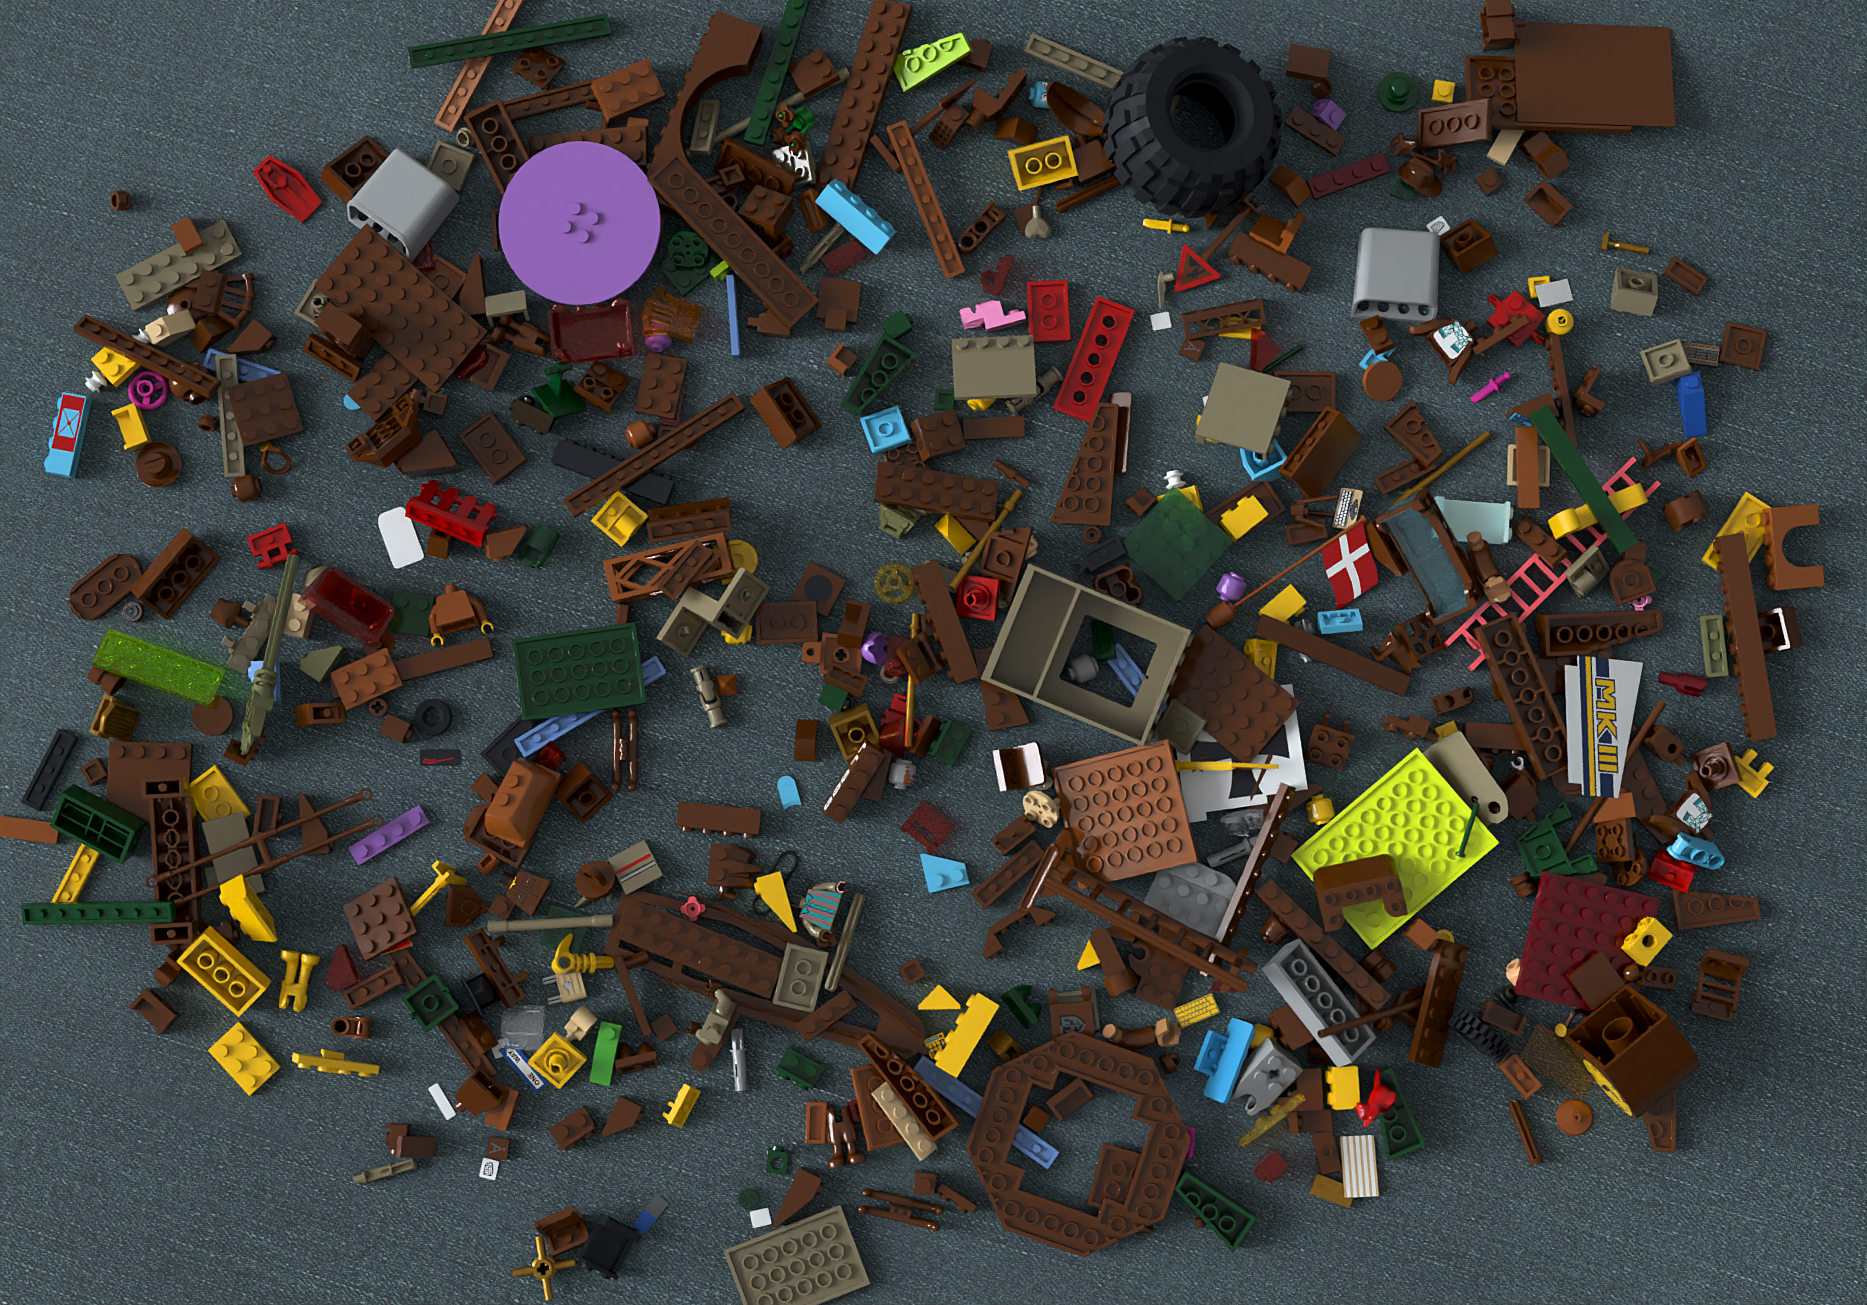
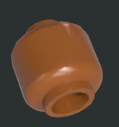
(640, 434)

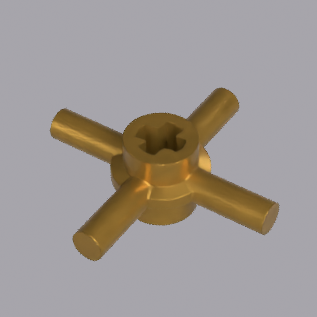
(548, 1260)

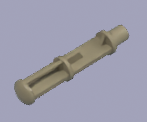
(822, 247)
(386, 1171)

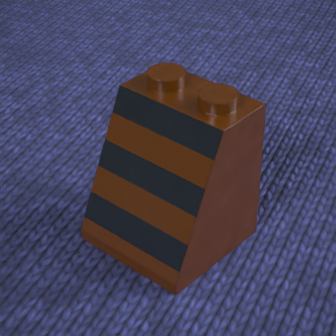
(428, 458)

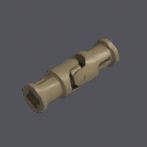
(1044, 381)
(705, 688)

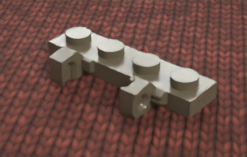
(247, 647)

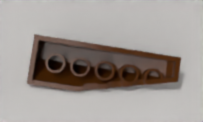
(1589, 631)
(910, 1087)

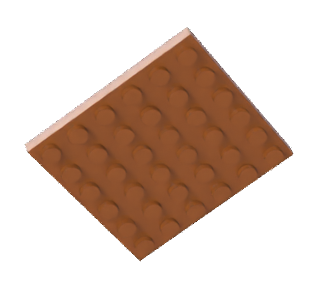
(1125, 812)

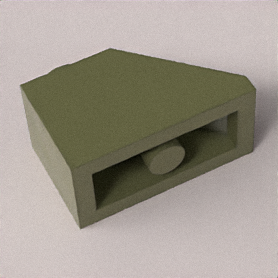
(321, 662)

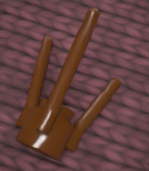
(1300, 510)

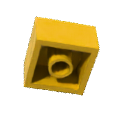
(1342, 1087)

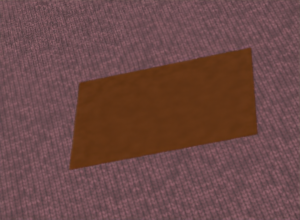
(1594, 74)

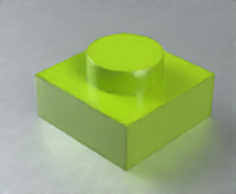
(720, 271)

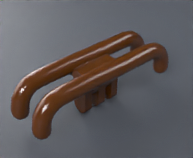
(625, 750)
(901, 1209)

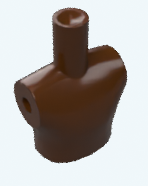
(228, 613)

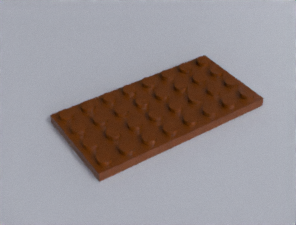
(1496, 79)
(401, 308)

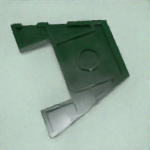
(1544, 852)

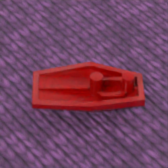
(287, 188)

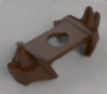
(1407, 145)

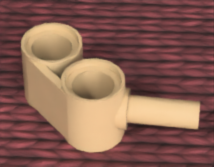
(579, 1024)

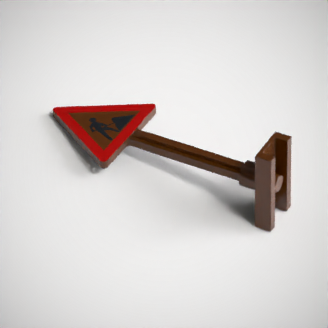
(888, 151)
(1193, 268)

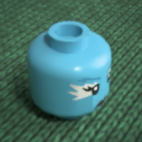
(1037, 94)

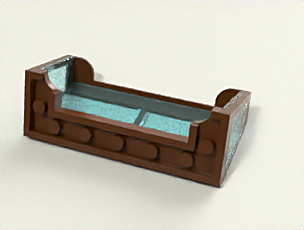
(1432, 556)

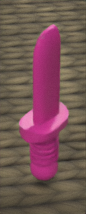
(1491, 387)

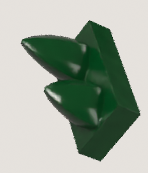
(1015, 1000)

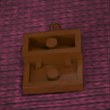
(1412, 727)

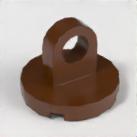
(595, 880)

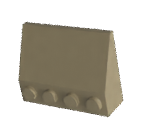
(993, 367)

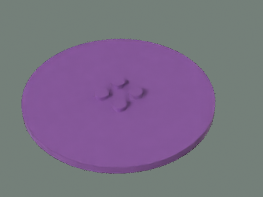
(579, 223)

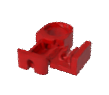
(898, 710)

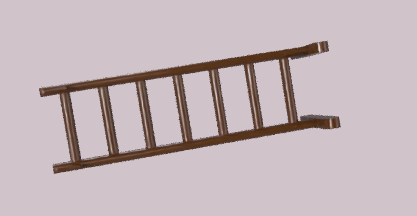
(1059, 869)

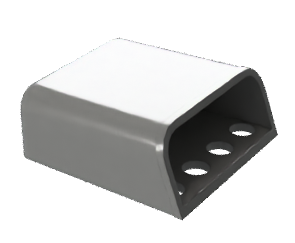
(404, 201)
(1397, 269)

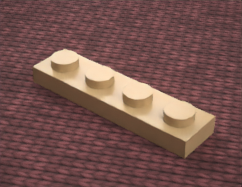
(904, 1121)

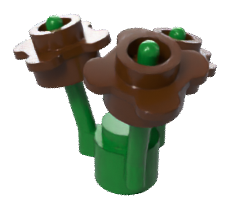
(801, 119)

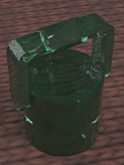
(543, 540)

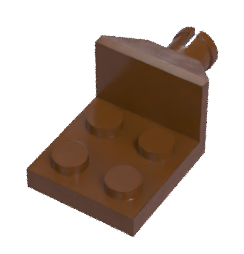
(988, 108)

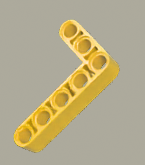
(1580, 518)

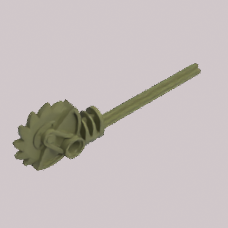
(262, 691)

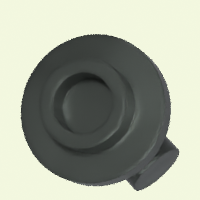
(1506, 995)

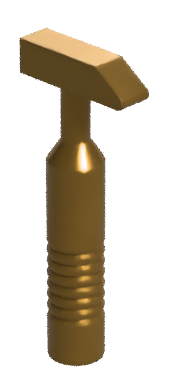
(1623, 246)

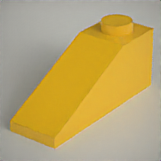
(774, 894)

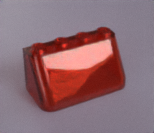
(348, 605)

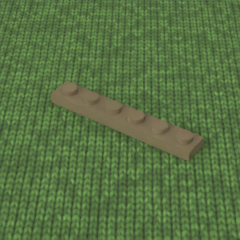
(231, 441)

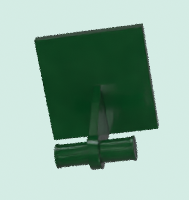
(558, 395)

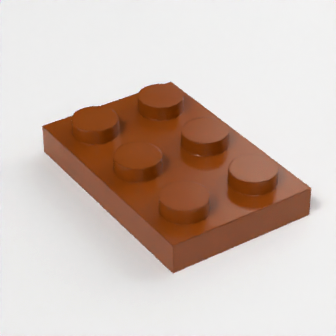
(366, 679)

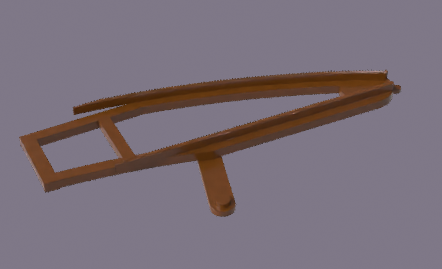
(898, 1025)

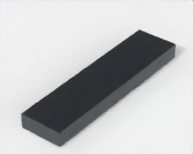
(49, 769)

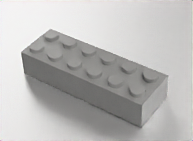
(1317, 1001)

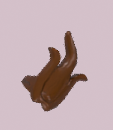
(1651, 458)

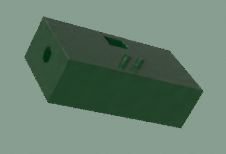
(97, 824)

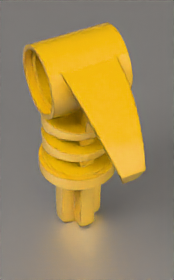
(575, 962)

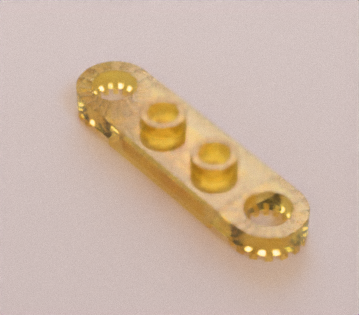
(1277, 1113)

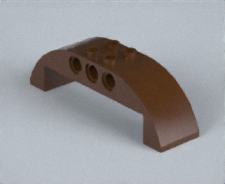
(174, 846)

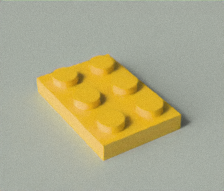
(244, 1058)

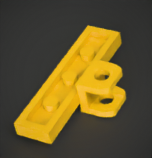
(334, 1062)

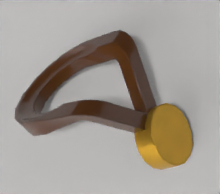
(265, 447)
(1563, 1028)

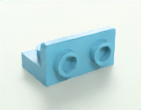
(1339, 621)

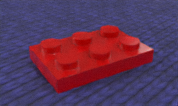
(1048, 311)

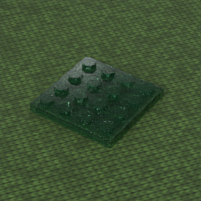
(1176, 544)

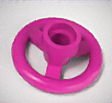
(141, 385)

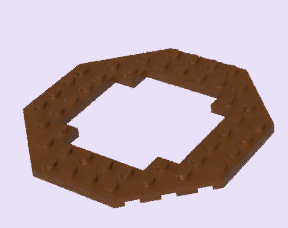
(1052, 1221)

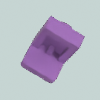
(1328, 113)

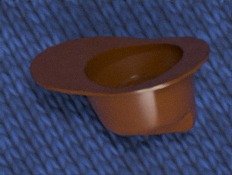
(1421, 177)

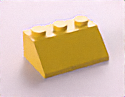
(1042, 162)
(248, 909)

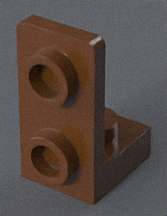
(1310, 1121)

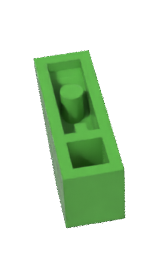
(606, 1052)

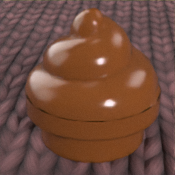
(1384, 1024)

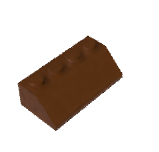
(175, 574)

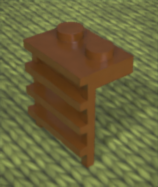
(1725, 967)
(563, 1230)

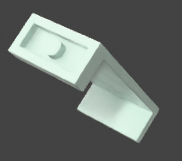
(1484, 517)

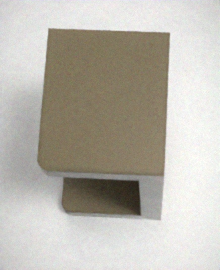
(506, 304)

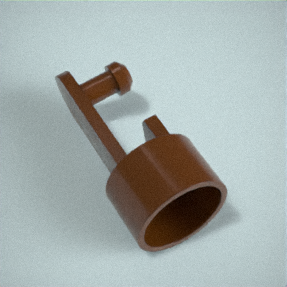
(1117, 978)

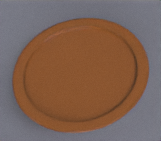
(1574, 1117)

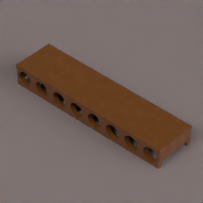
(1525, 694)

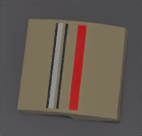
(635, 867)

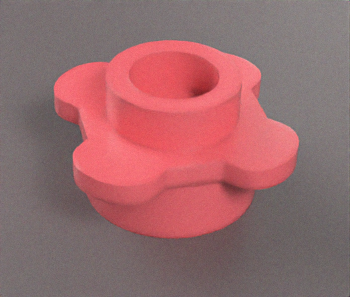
(692, 902)

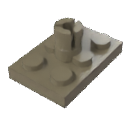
(800, 977)

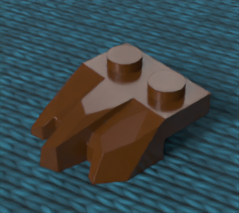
(731, 867)

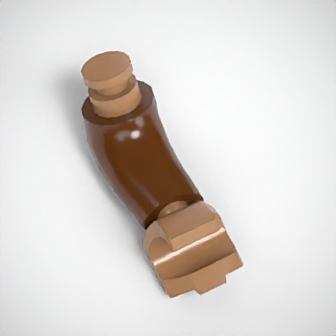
(1483, 565)
(1139, 1038)

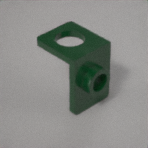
(777, 1151)

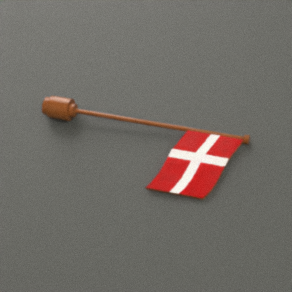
(1346, 565)

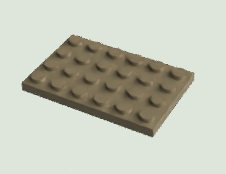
(799, 1262)

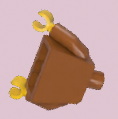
(455, 613)

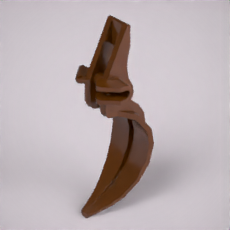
(1074, 110)

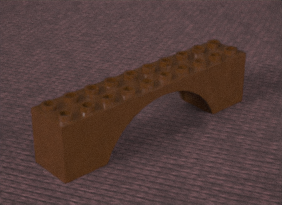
(725, 53)

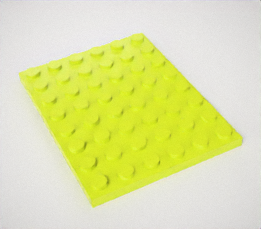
(1413, 820)

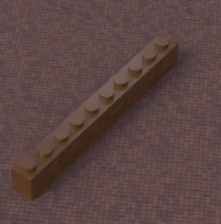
(1746, 637)

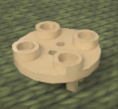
(1041, 808)

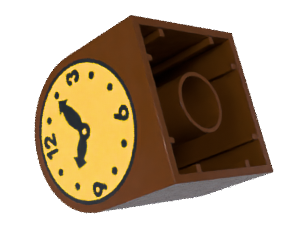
(1632, 1051)

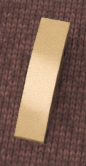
(1504, 145)

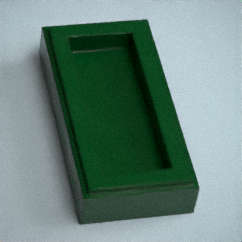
(1103, 641)

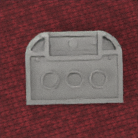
(1192, 896)

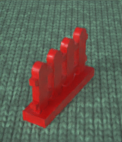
(447, 521)

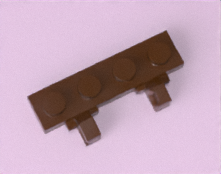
(495, 969)

